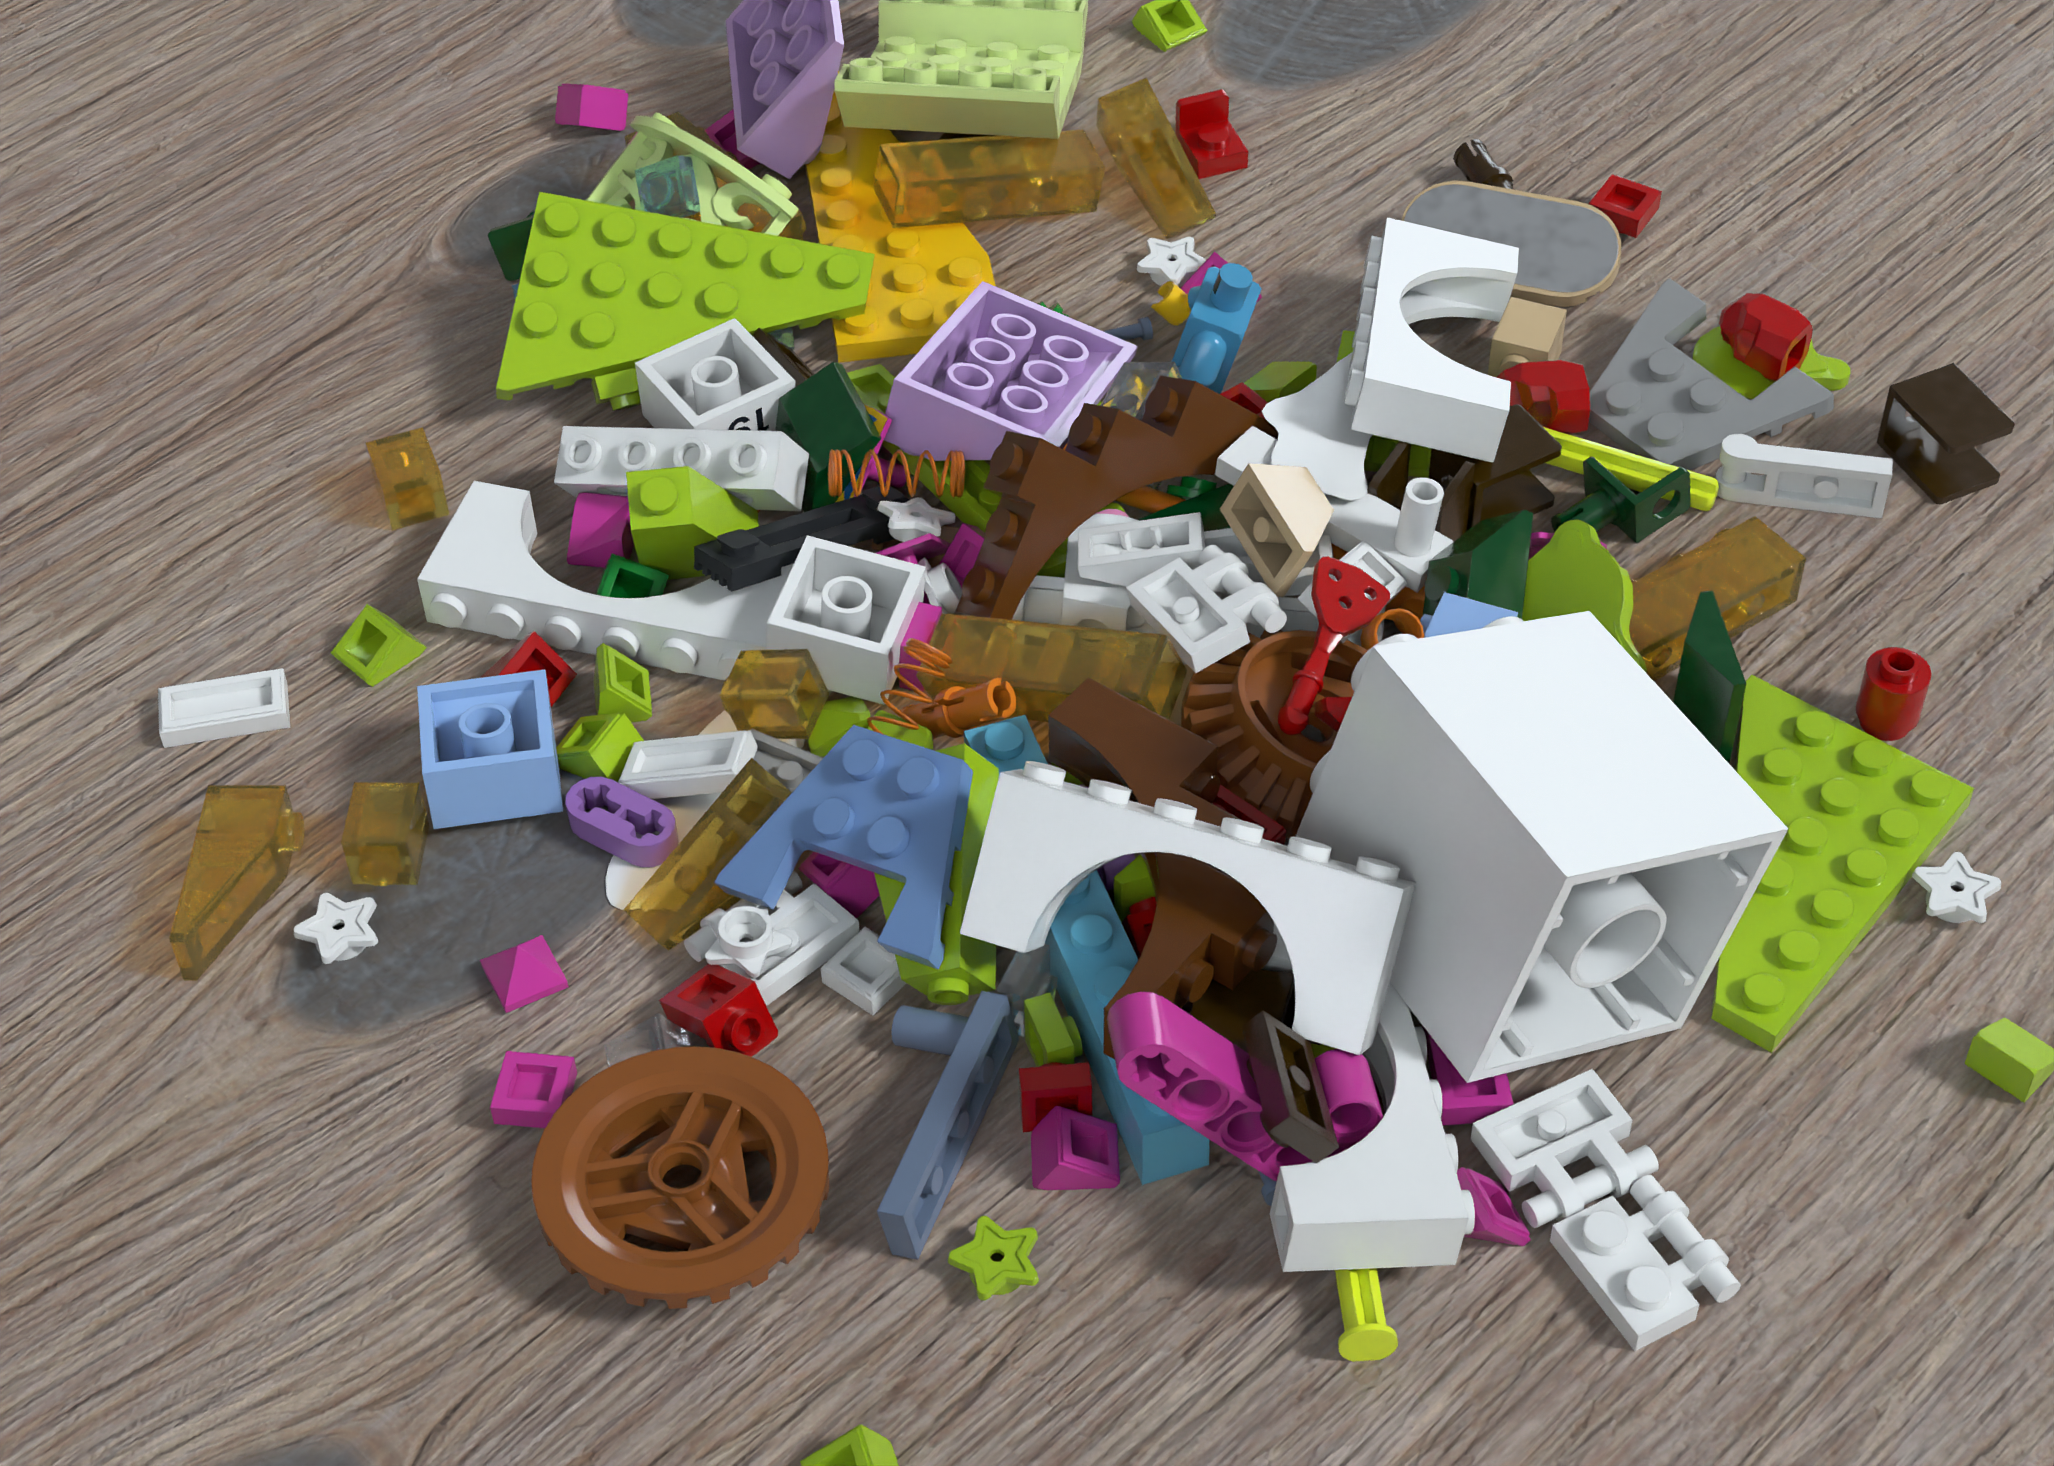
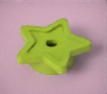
(1000, 1276)

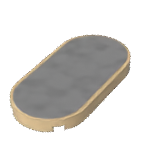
(1562, 243)

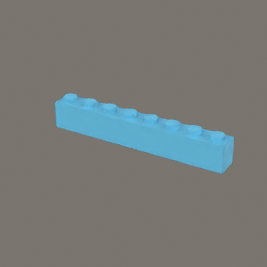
(1091, 964)

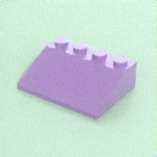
(783, 77)
(999, 371)

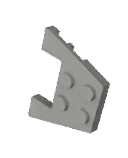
(1676, 410)

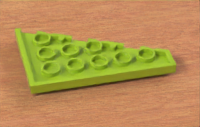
(629, 282)
(1854, 836)

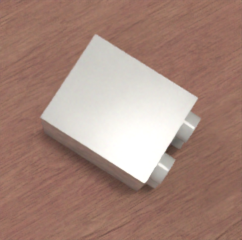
(1558, 834)

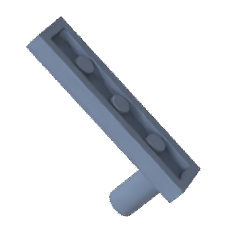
(978, 1058)

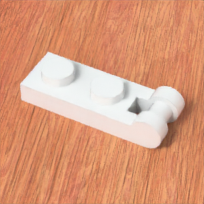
(1803, 478)

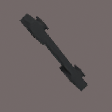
(759, 553)

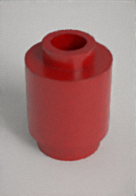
(1892, 693)

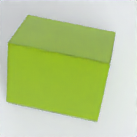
(621, 685)

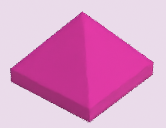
(524, 973)
(1494, 1212)

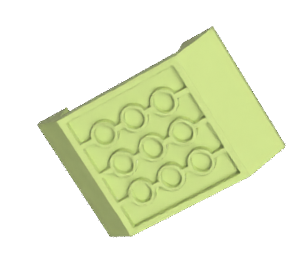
(968, 67)

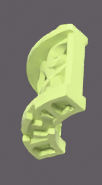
(661, 139)

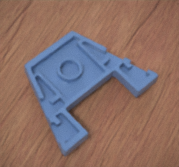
(877, 809)

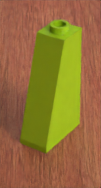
(967, 961)

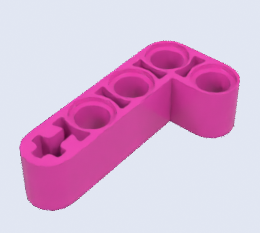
(1209, 1088)

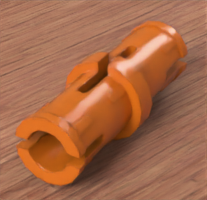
(964, 709)

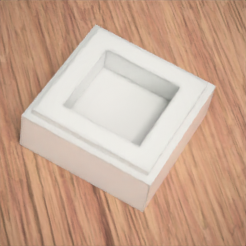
(863, 972)

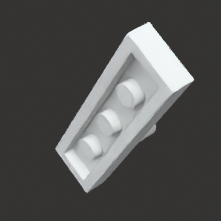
(1400, 537)

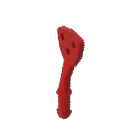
(1334, 624)

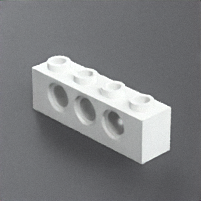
(754, 466)

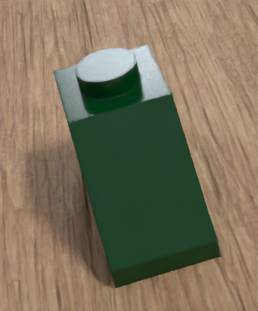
(1484, 564)

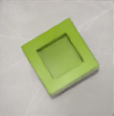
(618, 389)
(1048, 1034)

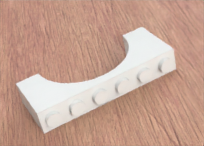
(1397, 379)
(493, 586)
(1333, 916)
(1393, 1191)

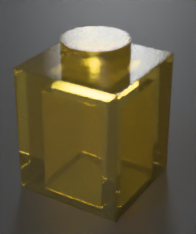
(407, 478)
(775, 693)
(385, 833)

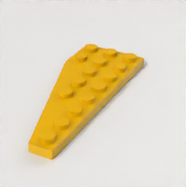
(916, 270)

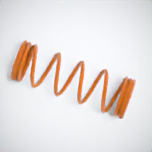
(957, 473)
(1405, 618)
(927, 655)

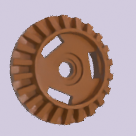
(1238, 710)
(705, 1114)

